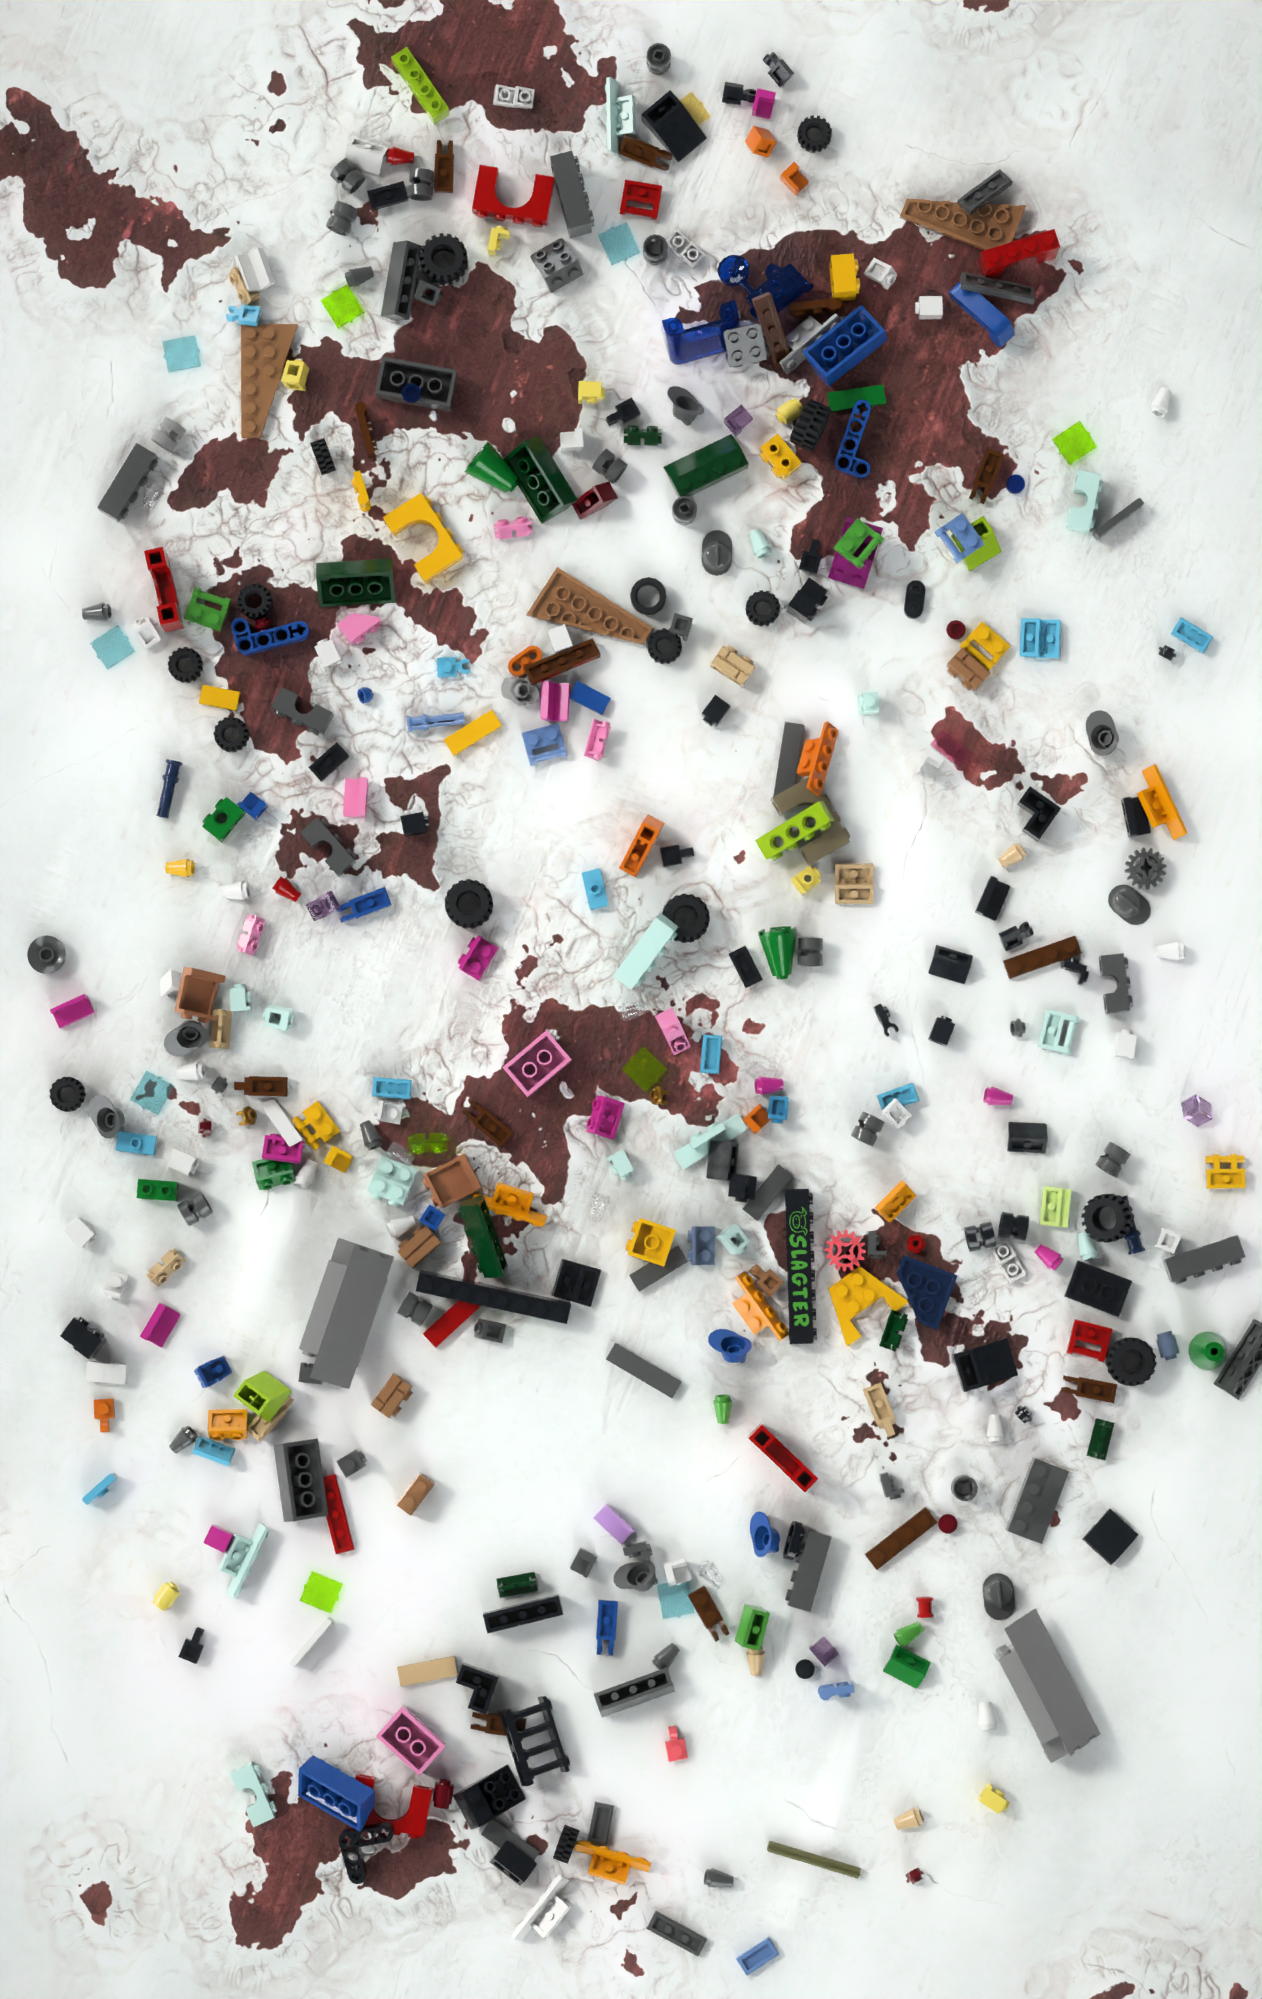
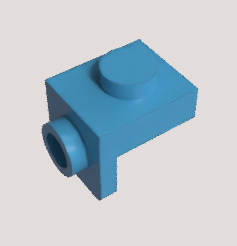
(778, 1109)

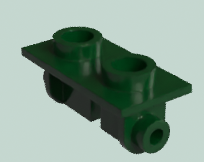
(650, 434)
(895, 1323)
(1100, 1439)
(517, 1584)

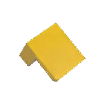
(338, 1159)

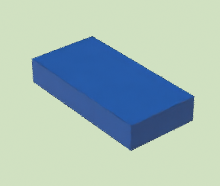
(589, 698)

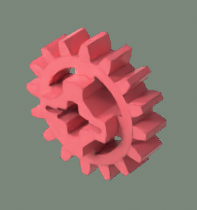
(851, 1257)

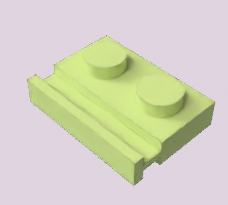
(1055, 1207)

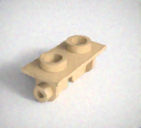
(243, 294)
(221, 1029)
(159, 1274)

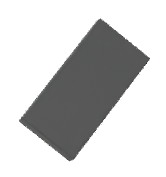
(600, 1822)

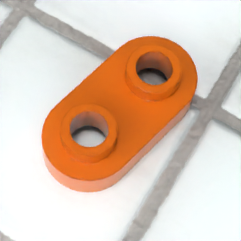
(524, 660)

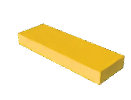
(472, 732)

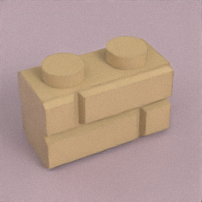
(732, 665)

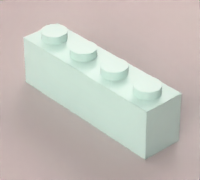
(645, 952)

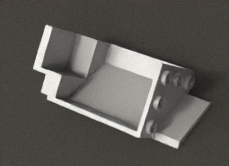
(345, 1311)
(1045, 1688)

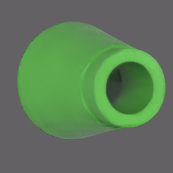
(722, 1408)
(907, 1634)

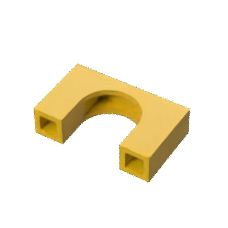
(420, 511)

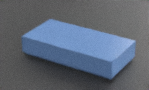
(757, 1956)

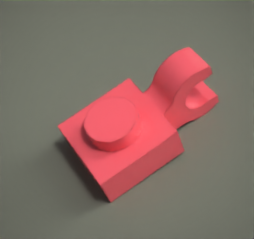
(675, 1747)

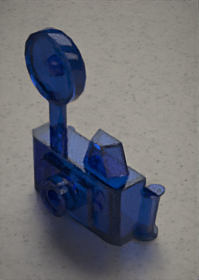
(784, 284)

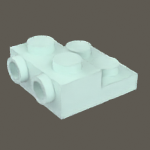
(392, 1181)

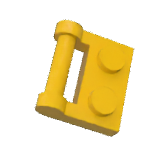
(359, 487)
(989, 641)

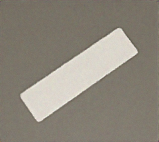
(281, 1122)

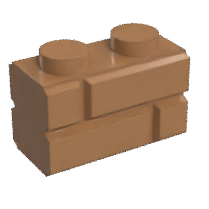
(967, 669)
(419, 1246)
(392, 1395)
(415, 1494)

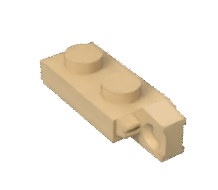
(880, 1408)
(261, 1428)

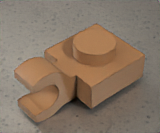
(768, 1281)

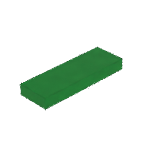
(846, 399)

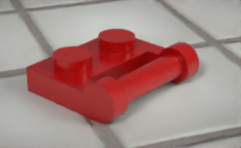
(641, 193)
(1092, 1334)

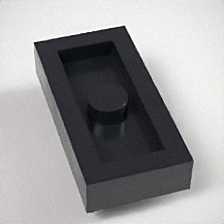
(388, 195)
(329, 762)
(745, 966)

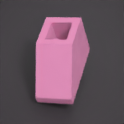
(357, 626)
(672, 1031)

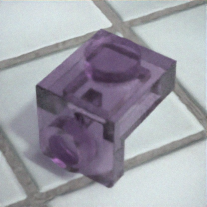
(323, 906)

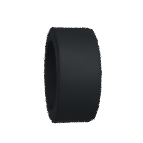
(644, 582)

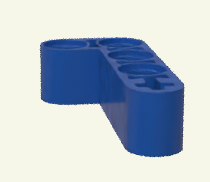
(988, 316)
(856, 438)
(272, 634)

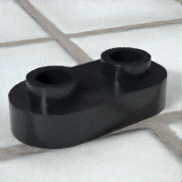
(913, 598)
(791, 1546)

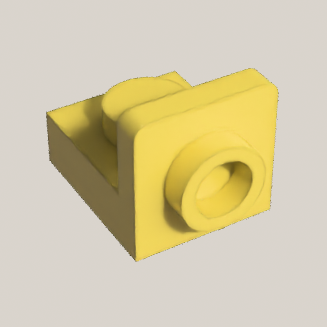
(494, 242)

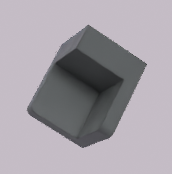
(681, 626)
(583, 1562)

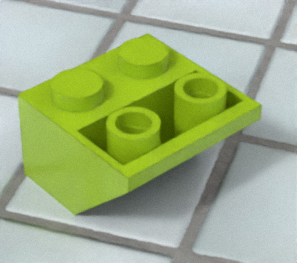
(987, 551)
(262, 1394)

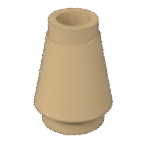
(1012, 855)
(755, 1661)
(909, 1819)

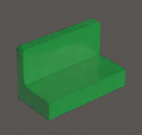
(906, 1666)

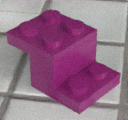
(844, 570)

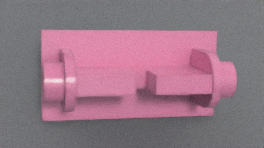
(506, 527)
(595, 744)
(249, 943)

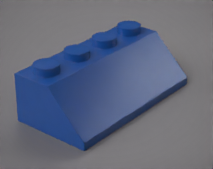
(845, 345)
(335, 1792)

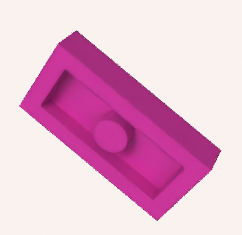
(555, 701)
(72, 1011)
(160, 1325)

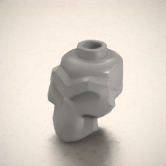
(520, 691)

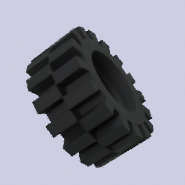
(818, 123)
(323, 456)
(246, 593)
(762, 619)
(664, 657)
(185, 676)
(223, 726)
(67, 1082)
(566, 1844)

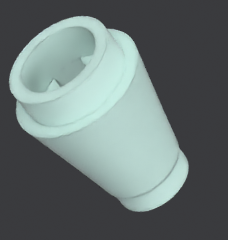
(759, 544)
(1087, 1247)

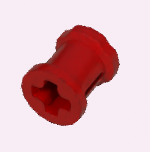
(925, 1607)

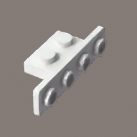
(546, 1913)

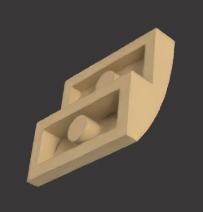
(854, 883)

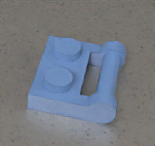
(964, 534)
(543, 738)
(841, 1689)

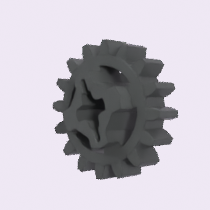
(1146, 877)

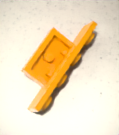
(1159, 803)
(514, 1203)
(756, 1310)
(610, 1864)

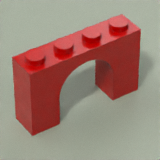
(534, 211)
(1041, 246)
(168, 608)
(782, 1457)
(414, 1820)

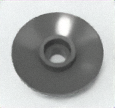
(38, 949)

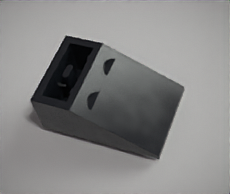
(673, 126)
(984, 1365)
(489, 1797)

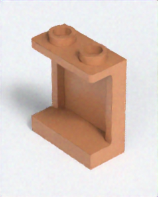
(198, 994)
(451, 1181)

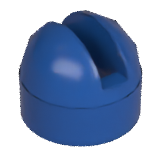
(365, 695)

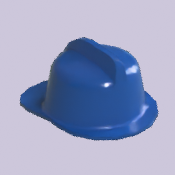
(730, 1344)
(763, 1536)

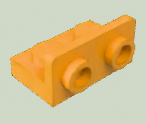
(895, 1201)
(227, 1424)

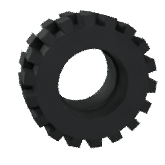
(439, 244)
(810, 425)
(460, 889)
(700, 909)
(1093, 1224)
(1146, 1368)

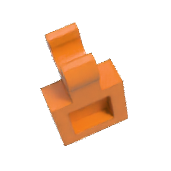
(104, 1410)

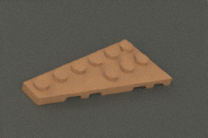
(984, 229)
(262, 364)
(578, 606)

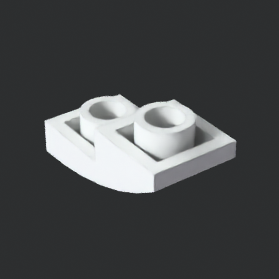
(513, 97)
(684, 248)
(1008, 1261)
(107, 1372)

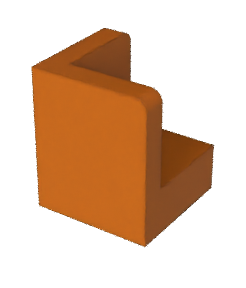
(760, 141)
(793, 179)
(756, 1119)

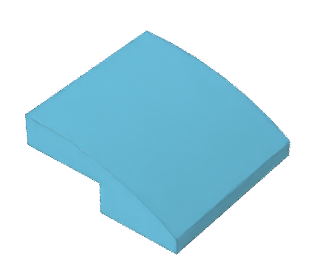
(1040, 638)

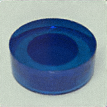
(411, 393)
(1015, 484)

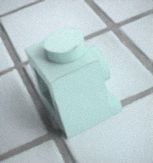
(868, 703)
(240, 998)
(272, 1019)
(621, 1165)
(740, 1239)

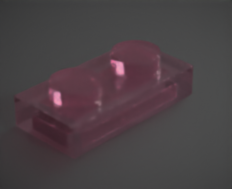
(950, 749)

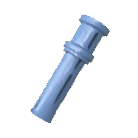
(425, 722)

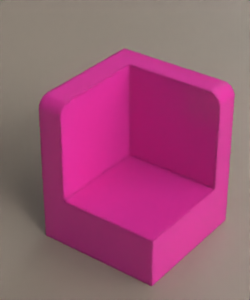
(763, 103)
(218, 1538)

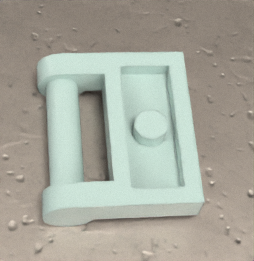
(1052, 1030)

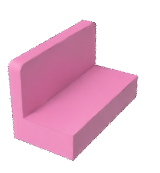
(355, 797)

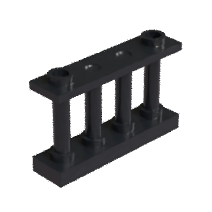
(515, 1737)

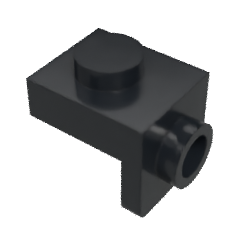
(1074, 966)

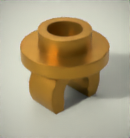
(656, 1095)
(249, 1116)

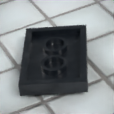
(1098, 1288)

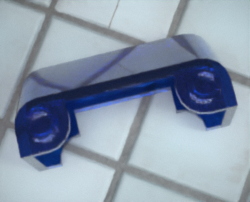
(698, 341)

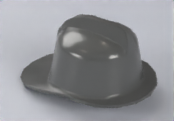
(684, 405)
(716, 552)
(1101, 733)
(1129, 904)
(185, 1038)
(105, 1116)
(636, 1576)
(998, 1596)

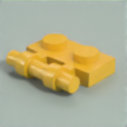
(321, 1123)
(1225, 1178)

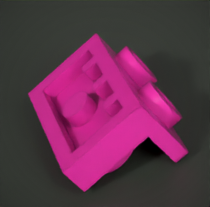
(477, 958)
(605, 1117)
(277, 1149)

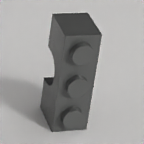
(316, 720)
(317, 833)
(1115, 966)

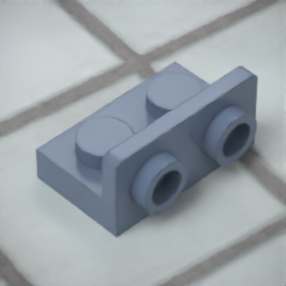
(702, 1245)

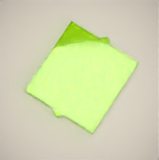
(342, 306)
(1074, 443)
(644, 1069)
(321, 1592)

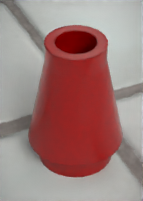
(399, 156)
(286, 889)

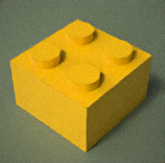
(843, 277)

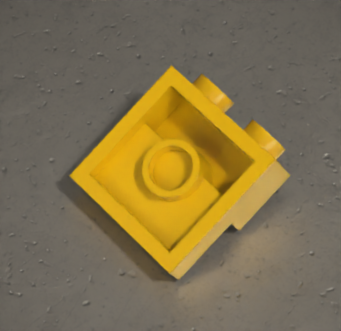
(650, 1242)

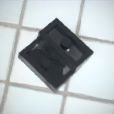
(576, 1282)
(1110, 1536)

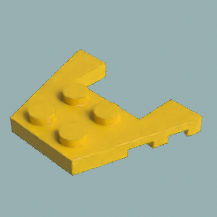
(855, 1294)

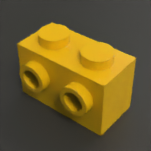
(779, 457)

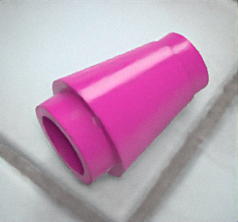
(767, 1085)
(995, 1096)
(1049, 1257)

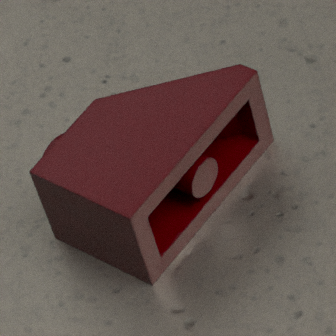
(594, 500)

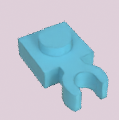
(246, 315)
(448, 667)

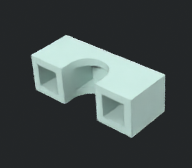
(1081, 518)
(248, 1777)

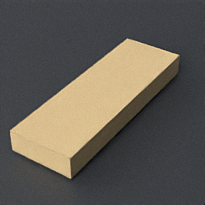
(427, 1671)

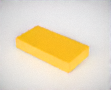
(219, 697)

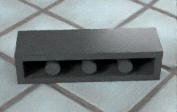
(401, 280)
(128, 482)
(1204, 1258)
(809, 1570)
(634, 1692)

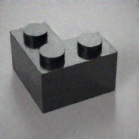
(806, 600)
(1042, 812)
(83, 1338)
(483, 1684)

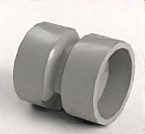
(166, 441)

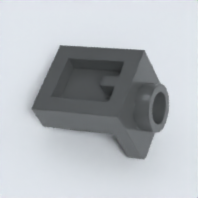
(872, 1242)
(489, 1330)
(352, 1463)
(887, 1484)
(634, 1550)

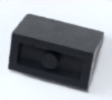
(1135, 817)
(992, 898)
(950, 964)
(1027, 1137)
(722, 1160)
(513, 1863)

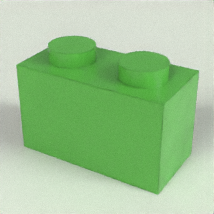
(752, 1627)

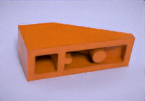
(641, 845)

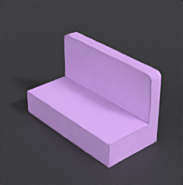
(614, 1524)

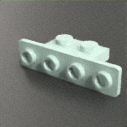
(620, 115)
(700, 1142)
(240, 1556)

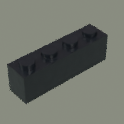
(523, 1613)

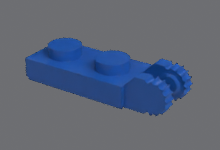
(366, 904)
(606, 1624)

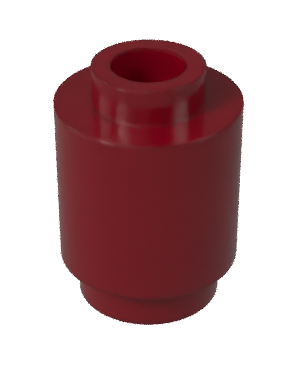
(443, 1794)

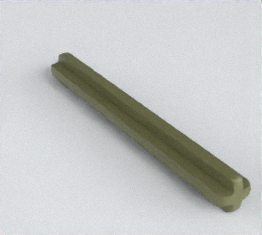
(813, 1859)

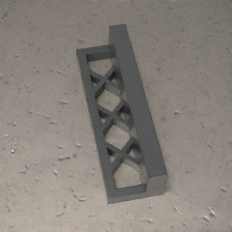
(1241, 1359)

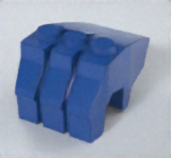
(212, 1371)

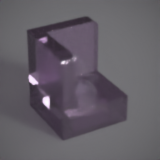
(737, 420)
(1196, 1110)
(824, 1651)

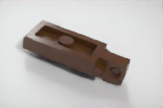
(263, 1086)

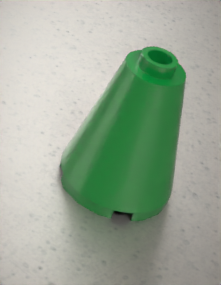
(492, 469)
(779, 949)
(1201, 1347)

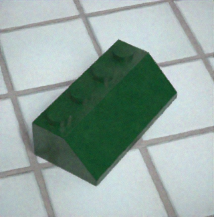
(706, 466)
(540, 479)
(355, 582)
(483, 1237)

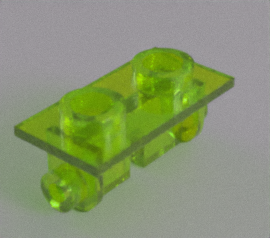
(418, 1144)

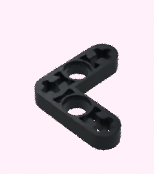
(357, 1842)

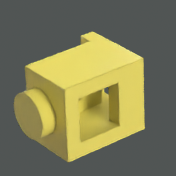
(295, 375)
(590, 392)
(803, 886)
(993, 1799)

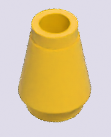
(181, 867)

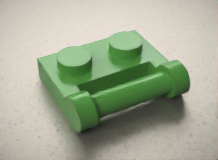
(854, 538)
(205, 615)

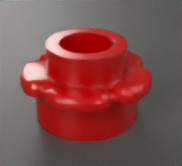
(917, 1238)

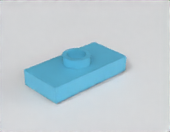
(1191, 635)
(595, 889)
(711, 1054)
(391, 1088)
(905, 1095)
(136, 1143)
(213, 1451)
(99, 1490)

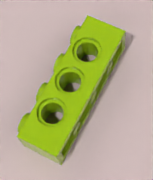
(420, 85)
(768, 844)

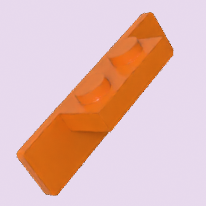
(817, 757)

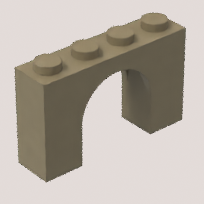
(830, 839)

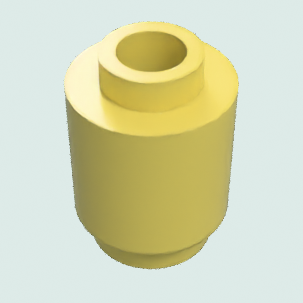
(789, 411)
(166, 1595)

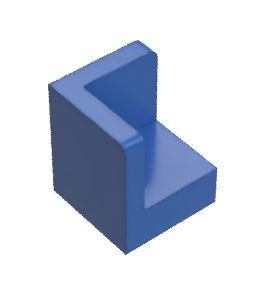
(253, 806)
(432, 1217)

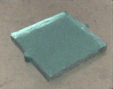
(619, 243)
(181, 353)
(112, 647)
(152, 1092)
(675, 1600)

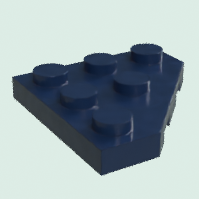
(926, 1289)

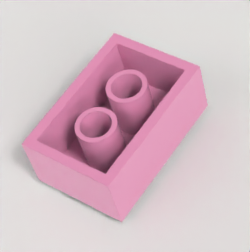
(537, 1063)
(411, 1740)

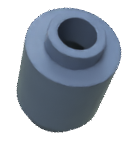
(1167, 1345)

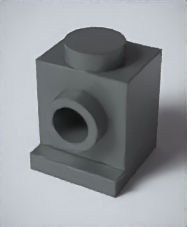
(420, 293)
(305, 1372)

